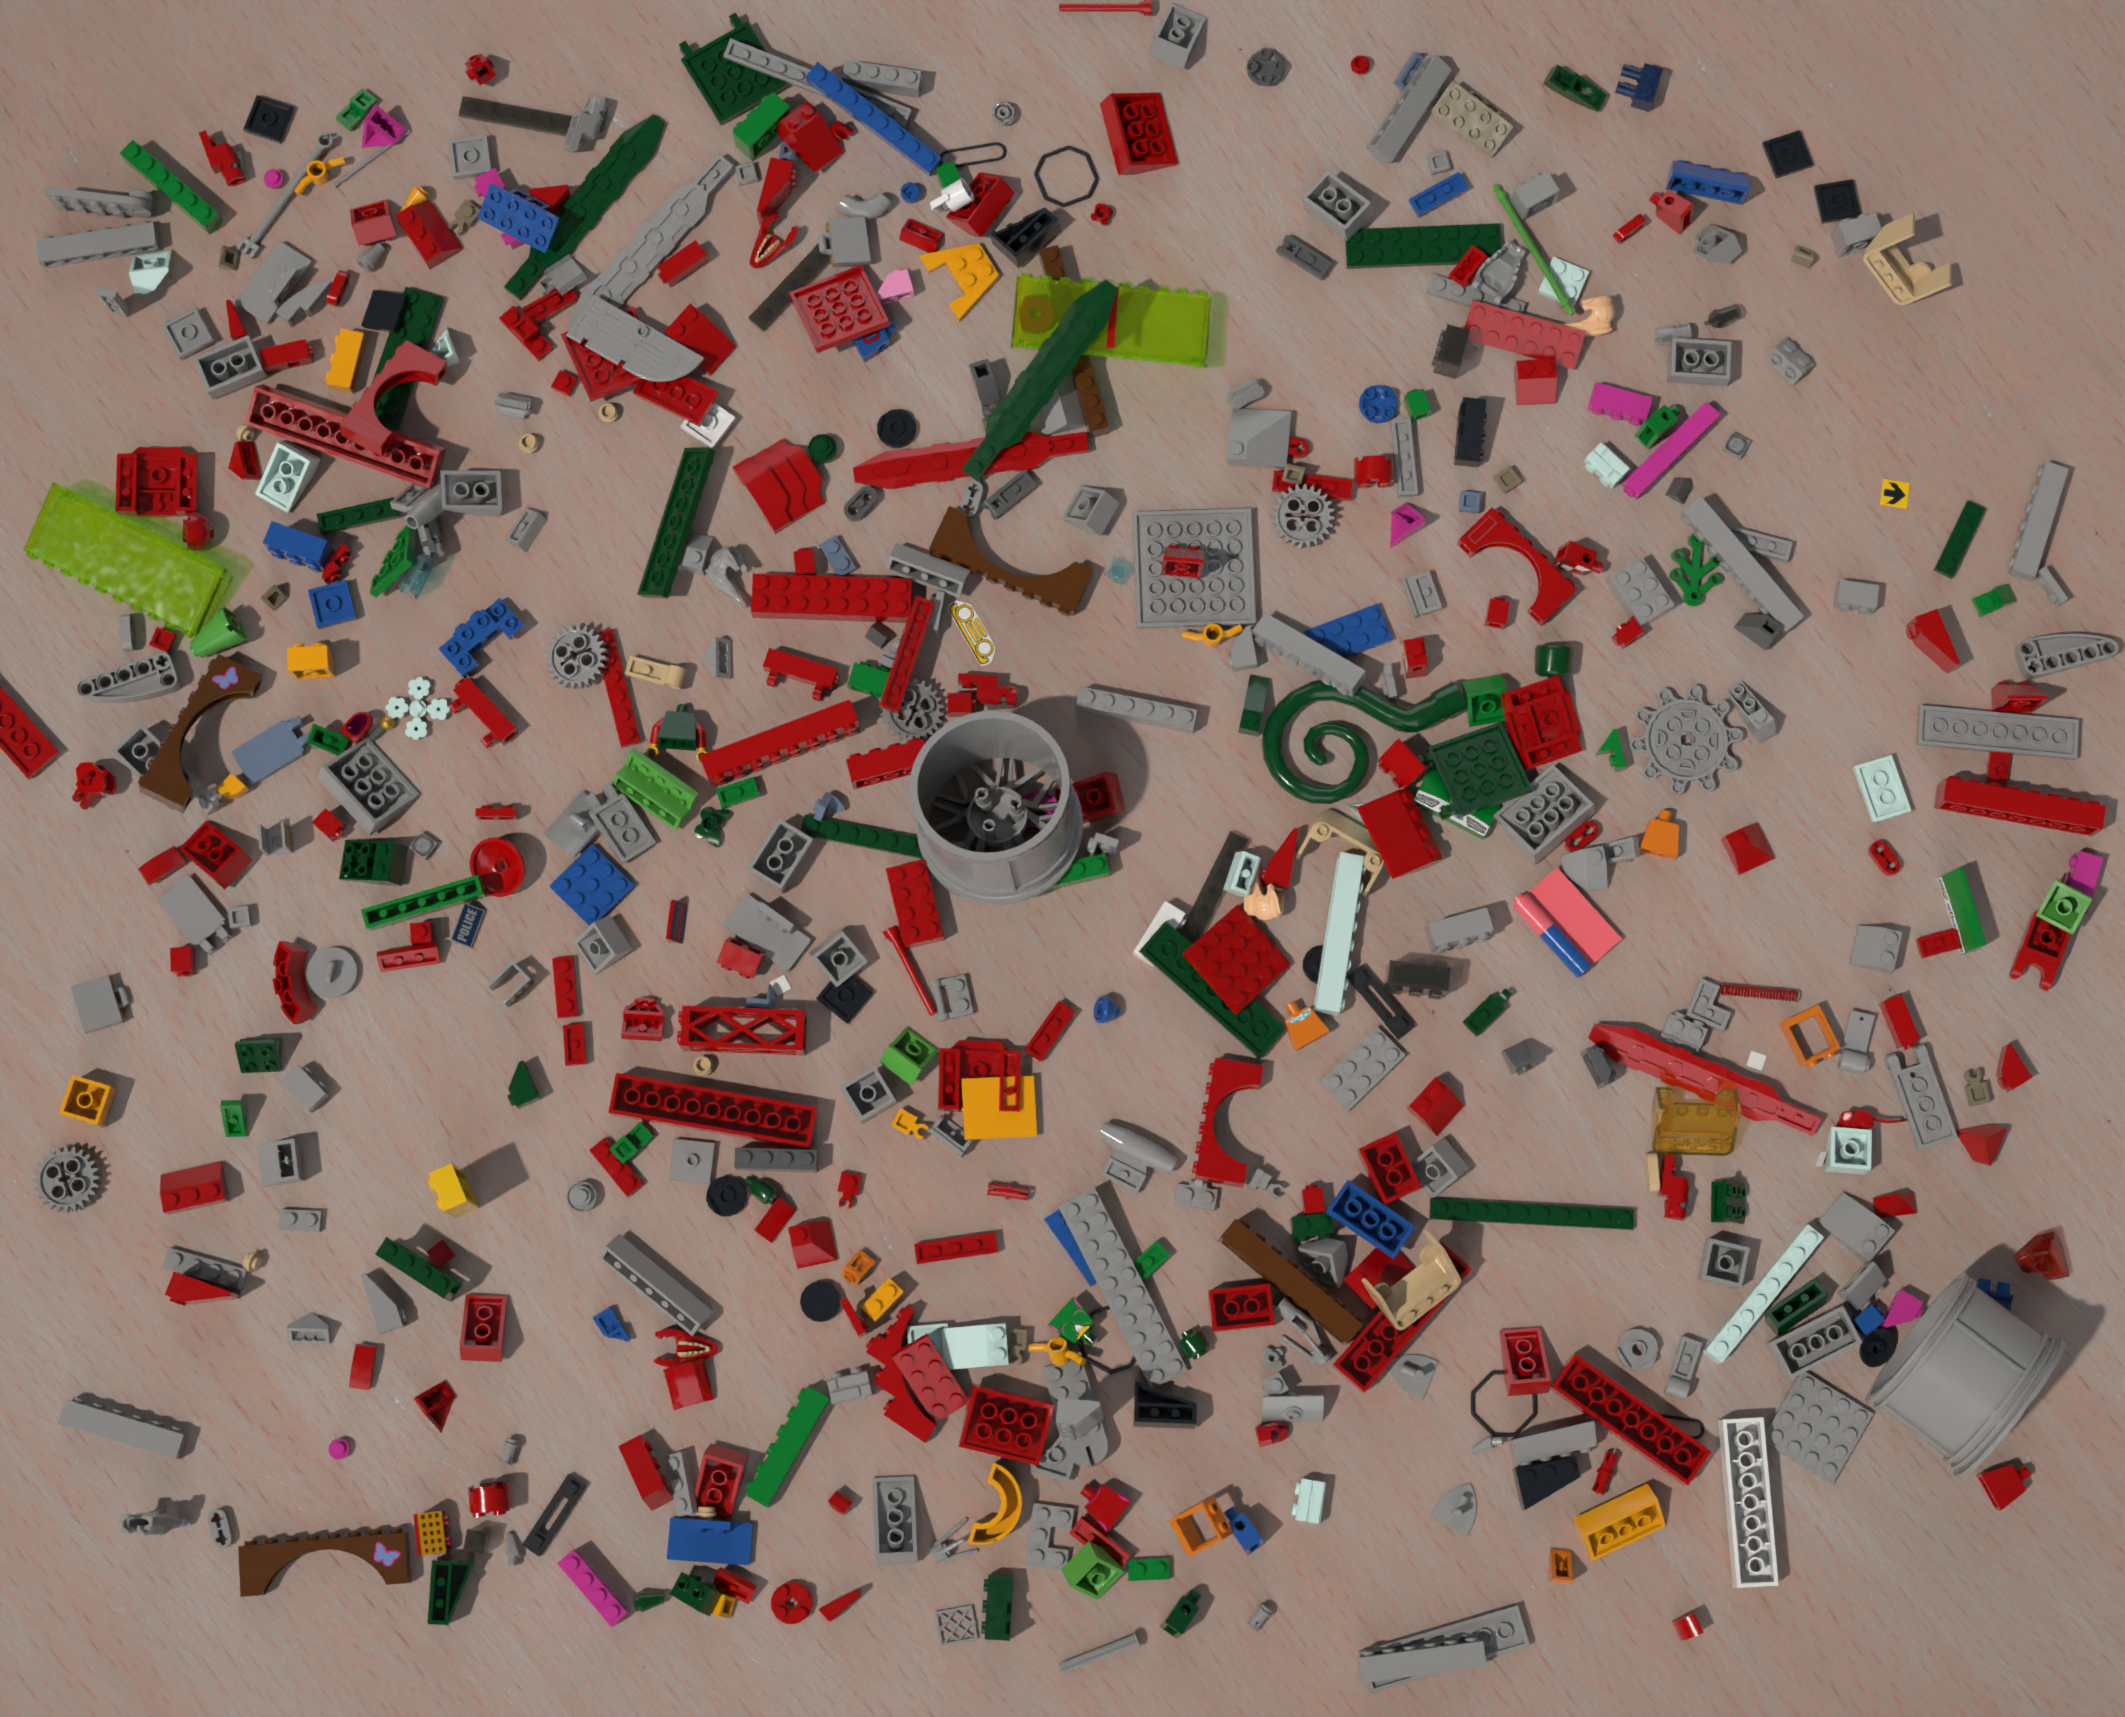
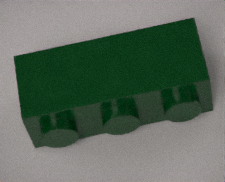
(1796, 1307)

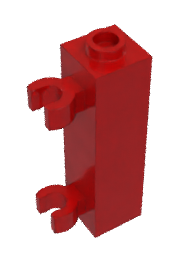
(800, 670)
(484, 710)

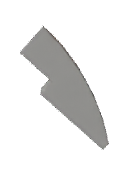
(304, 301)

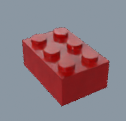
(1389, 1169)
(1241, 1308)

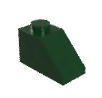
(522, 1088)

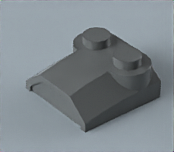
(1598, 1067)

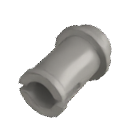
(509, 1451)
(1259, 1617)

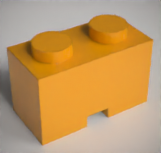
(882, 1300)

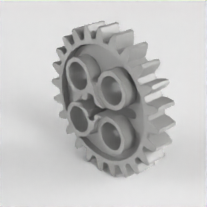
(1301, 534)
(570, 640)
(927, 718)
(49, 1185)

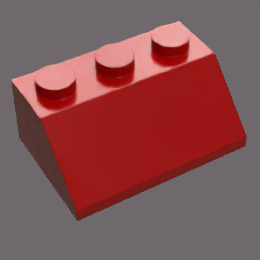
(990, 197)
(428, 233)
(193, 1188)

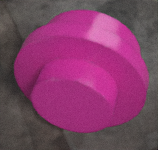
(273, 179)
(339, 1448)

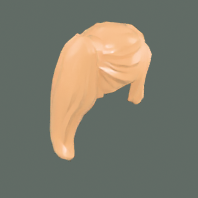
(1600, 318)
(1260, 905)

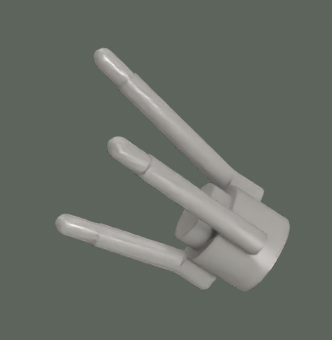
(1319, 1354)
(941, 1551)

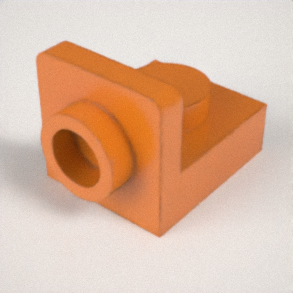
(857, 1267)

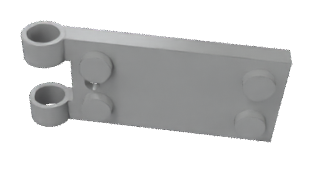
(1922, 1100)

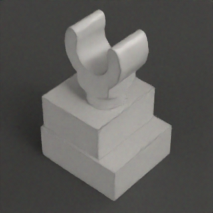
(887, 658)
(1261, 1181)

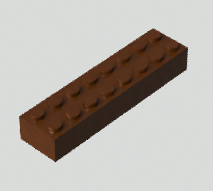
(1290, 1282)

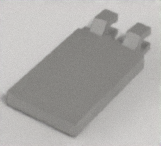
(619, 824)
(194, 913)

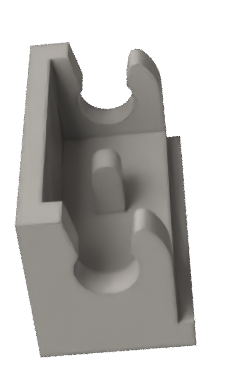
(950, 1135)

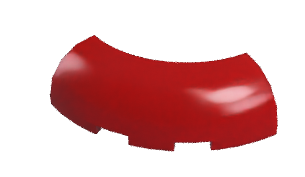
(290, 982)

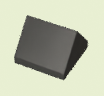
(1678, 490)
(878, 634)

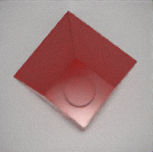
(1747, 848)
(812, 1243)

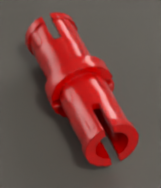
(1008, 1191)
(1604, 1473)

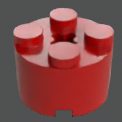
(1373, 471)
(490, 1497)

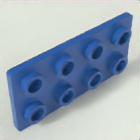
(519, 216)
(709, 1541)

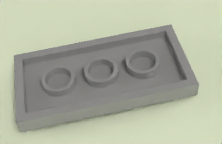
(1362, 1069)

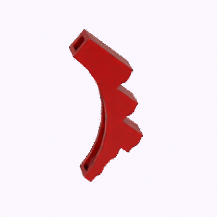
(902, 1408)

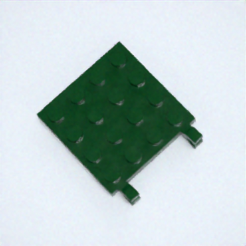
(726, 84)
(1477, 770)

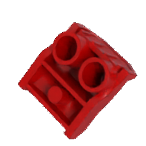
(688, 1384)

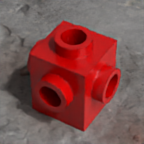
(479, 69)

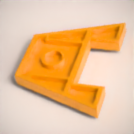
(969, 268)

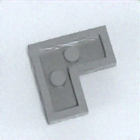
(1702, 1007)

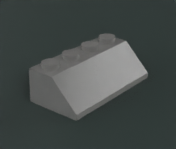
(1077, 1417)
(1552, 1443)

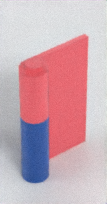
(1566, 922)

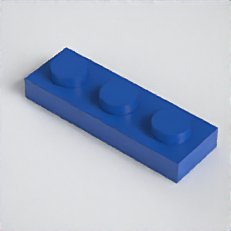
(1438, 194)

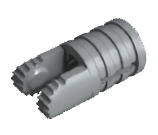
(1670, 332)
(1289, 1310)

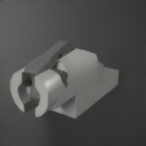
(586, 124)
(431, 539)

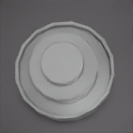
(581, 1196)

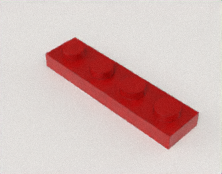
(1333, 487)
(956, 1248)

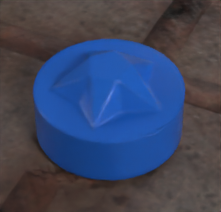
(910, 192)

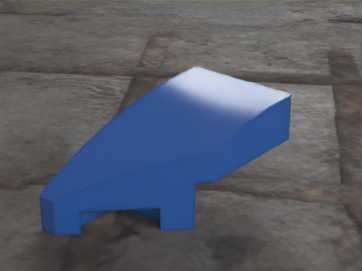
(610, 1325)

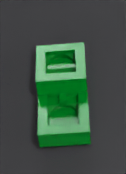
(357, 110)
(632, 1143)

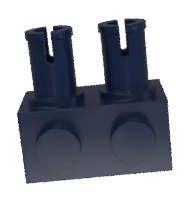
(1647, 84)

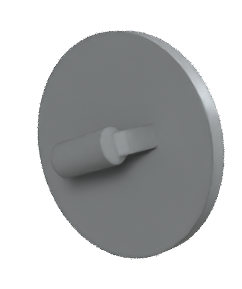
(332, 972)

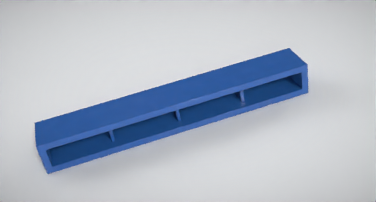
(873, 119)

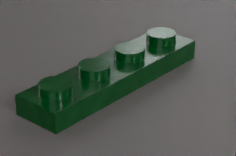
(356, 516)
(1959, 539)

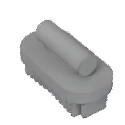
(1245, 393)
(514, 405)

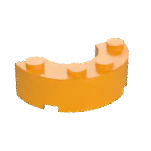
(1009, 1510)

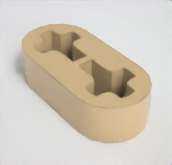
(1652, 1172)

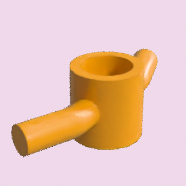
(320, 179)
(1212, 627)
(1058, 1351)

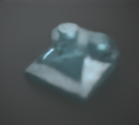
(416, 577)

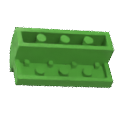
(655, 789)

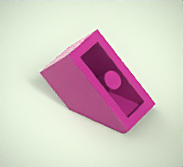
(1902, 1309)

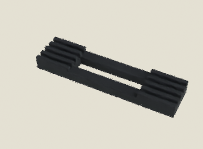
(1399, 1023)
(571, 1490)

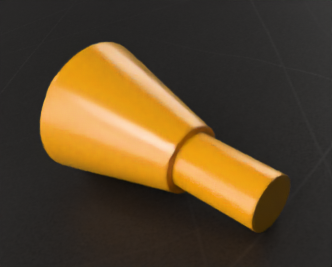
(417, 196)

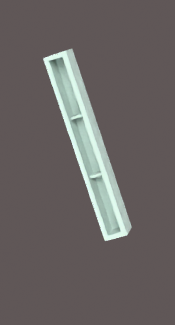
(1339, 933)
(1762, 1294)

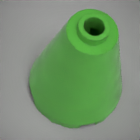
(218, 634)

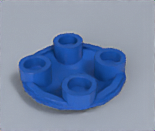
(1378, 403)

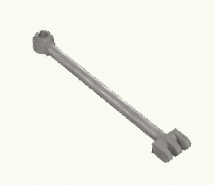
(251, 244)

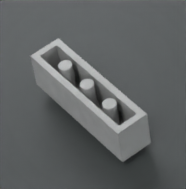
(882, 78)
(927, 570)

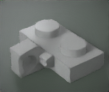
(1196, 1195)

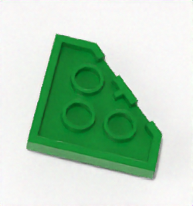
(395, 561)

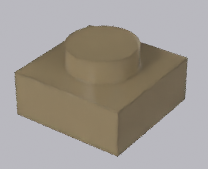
(1507, 479)

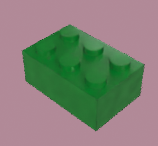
(760, 126)

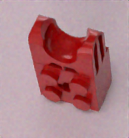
(2039, 954)

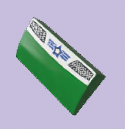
(1433, 796)
(1962, 910)

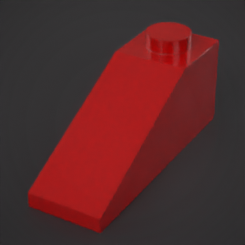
(1280, 866)

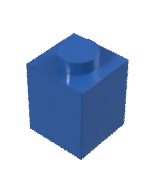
(1868, 1320)

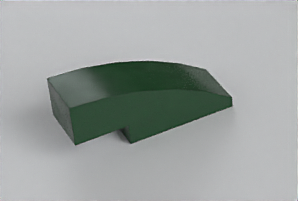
(1574, 88)

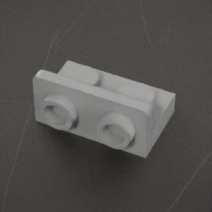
(1105, 843)

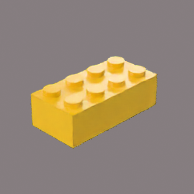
(452, 1190)

